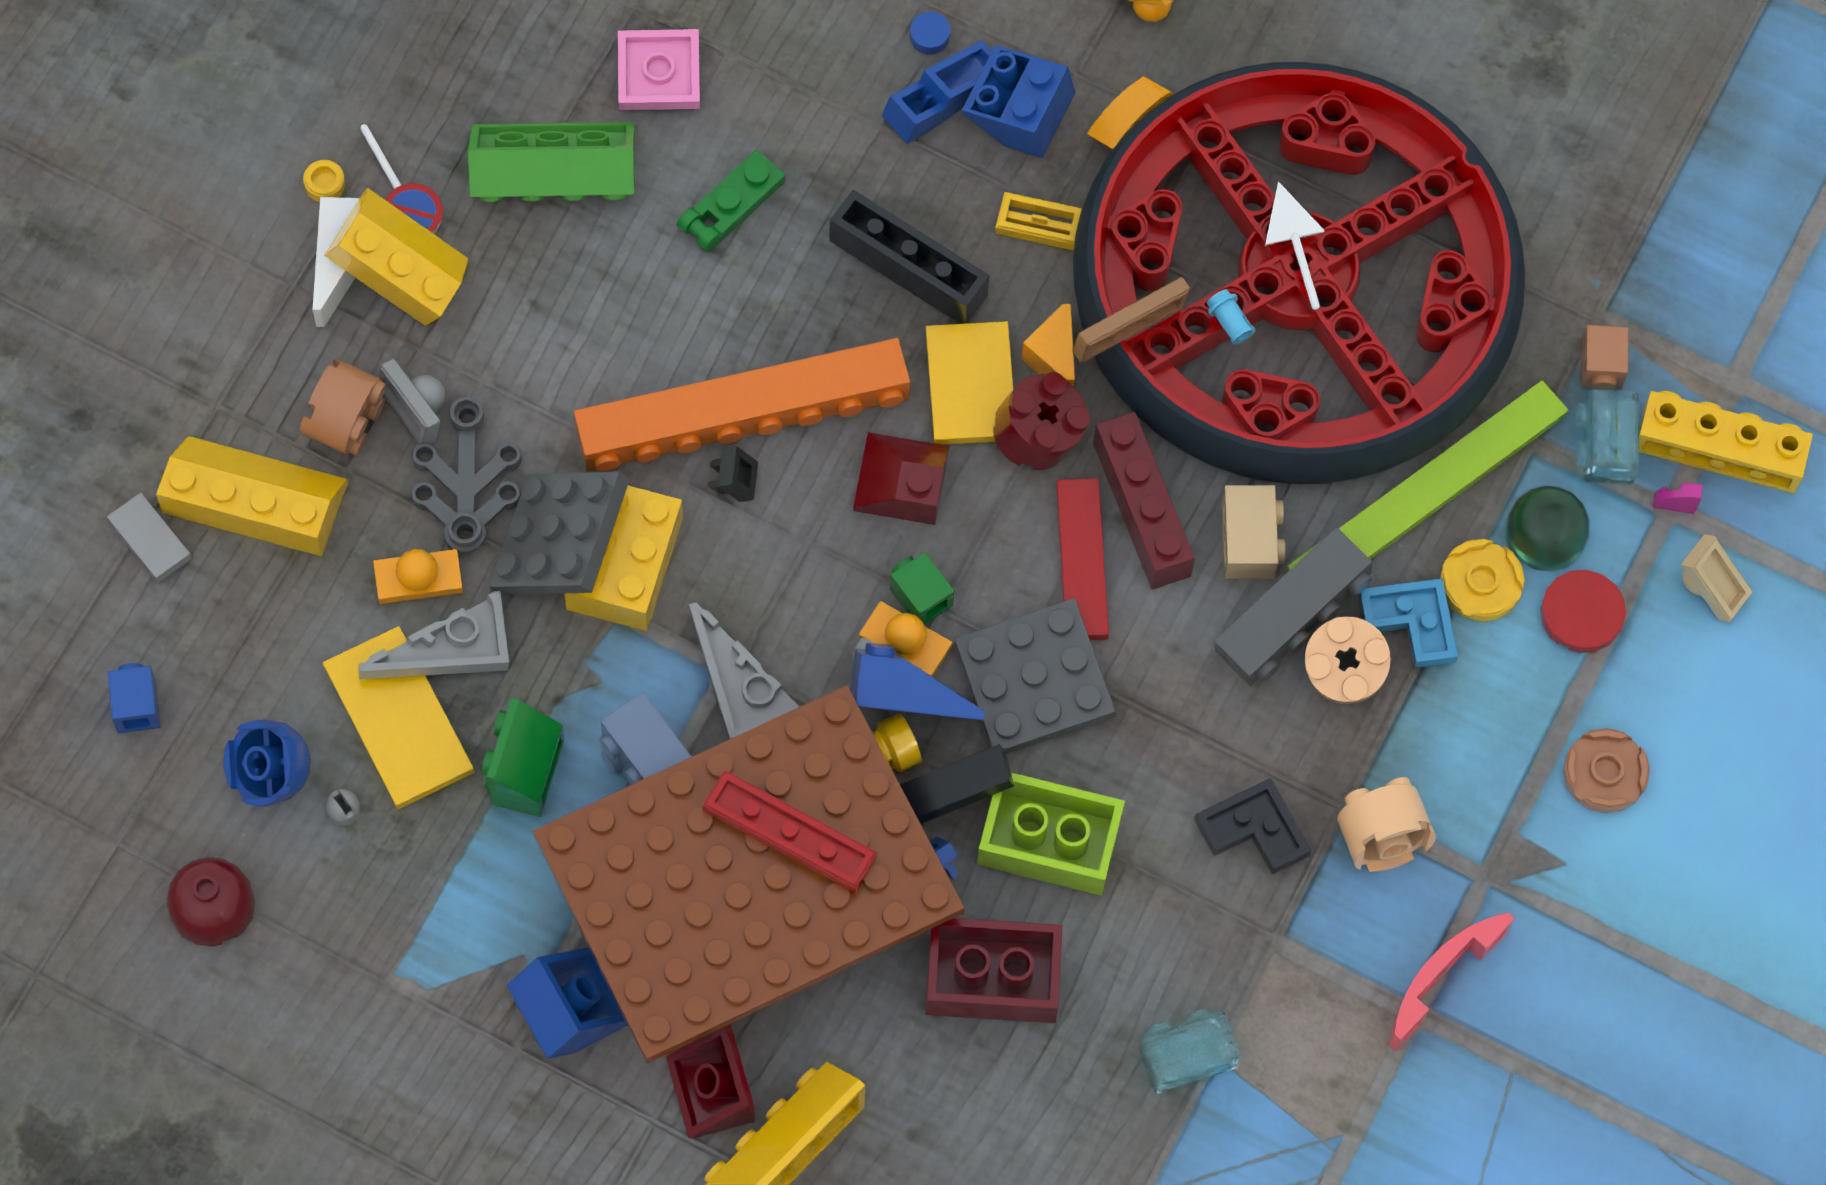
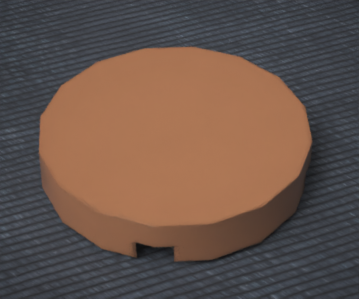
(1606, 771)

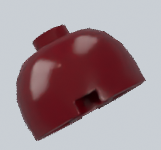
(210, 901)

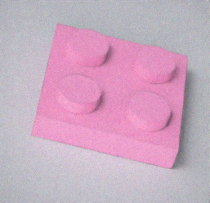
(658, 69)

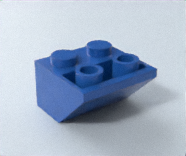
(1020, 100)

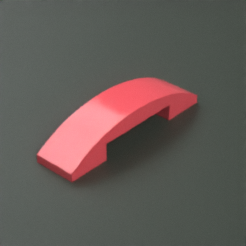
(1477, 939)

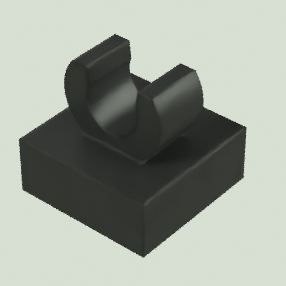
(736, 474)

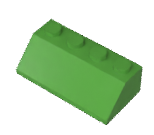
(552, 160)

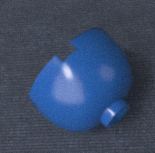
(266, 762)

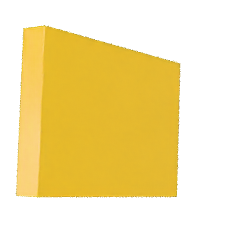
(967, 379)

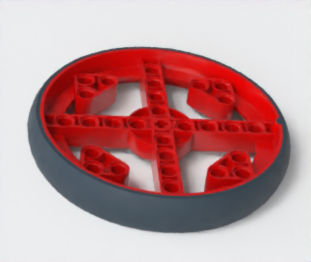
(1369, 113)

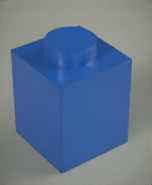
(133, 698)

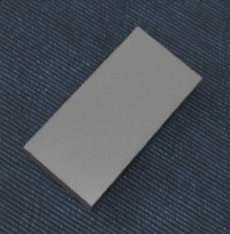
(149, 537)

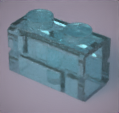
(1610, 436)
(1188, 1050)

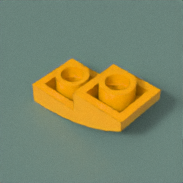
(1127, 111)

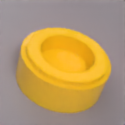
(324, 179)

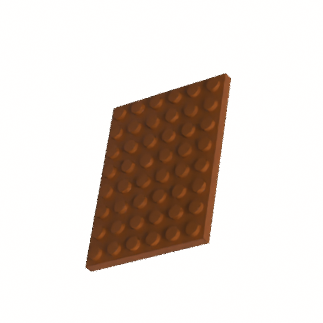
(713, 923)

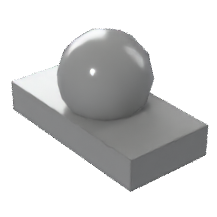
(414, 400)

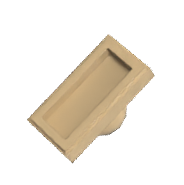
(1715, 578)

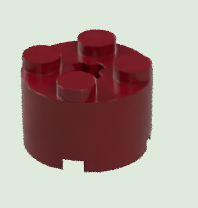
(1040, 421)

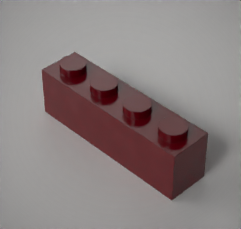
(1143, 500)

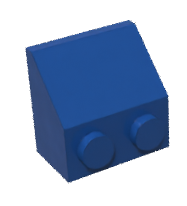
(566, 1002)

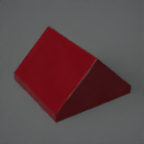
(711, 1084)

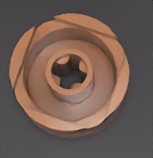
(342, 407)

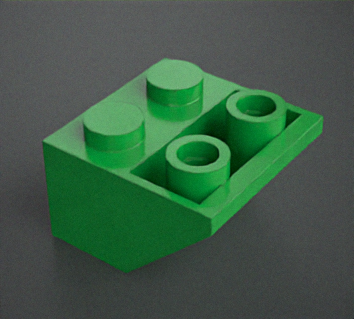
(523, 758)

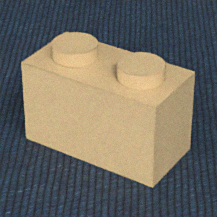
(1250, 532)

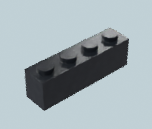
(908, 257)

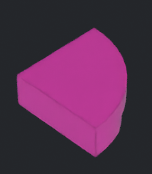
(1681, 500)

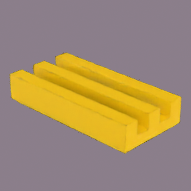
(1035, 234)

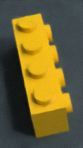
(1724, 441)

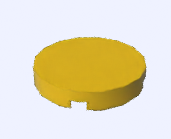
(1482, 580)

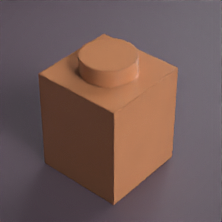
(1604, 357)

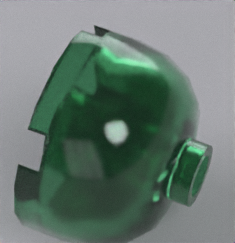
(1547, 528)

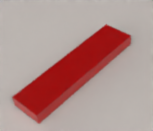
(1083, 552)
(789, 831)

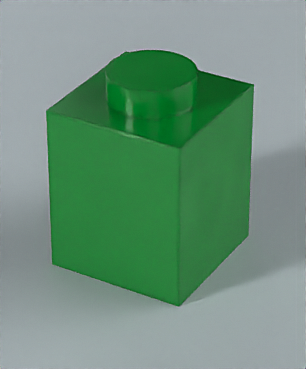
(921, 588)

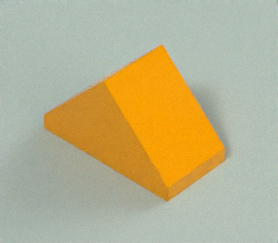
(1052, 345)

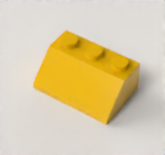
(398, 258)

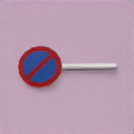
(412, 199)

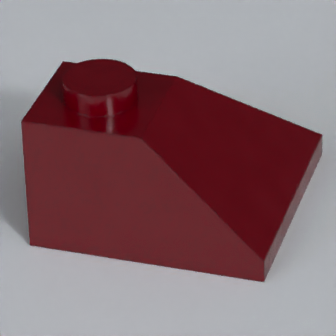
(901, 478)

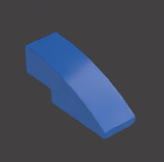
(937, 94)

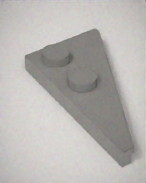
(461, 644)
(741, 686)

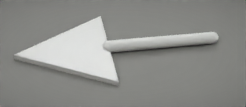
(1293, 222)

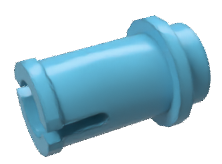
(1230, 316)

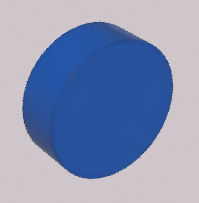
(930, 32)

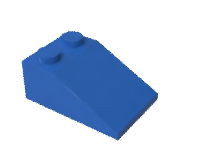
(893, 683)

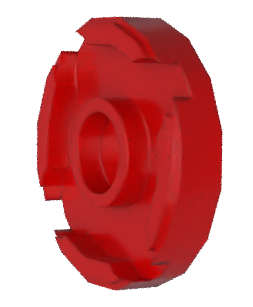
(1583, 611)

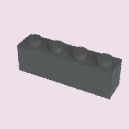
(1293, 607)

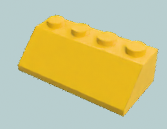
(251, 495)
(794, 1130)

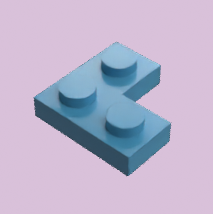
(1421, 610)

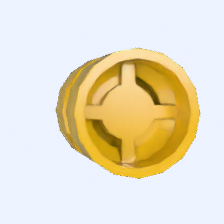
(897, 743)

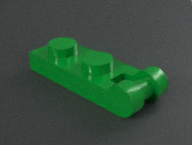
(732, 200)

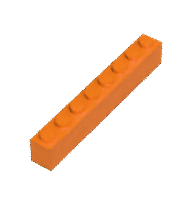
(742, 405)

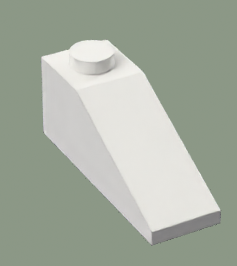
(330, 280)

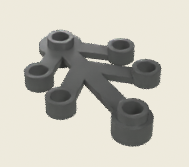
(466, 483)

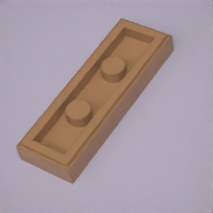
(1131, 320)

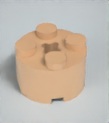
(1341, 636)
(1385, 825)

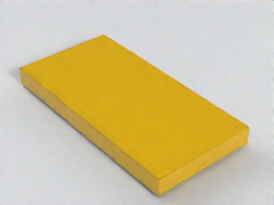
(399, 724)

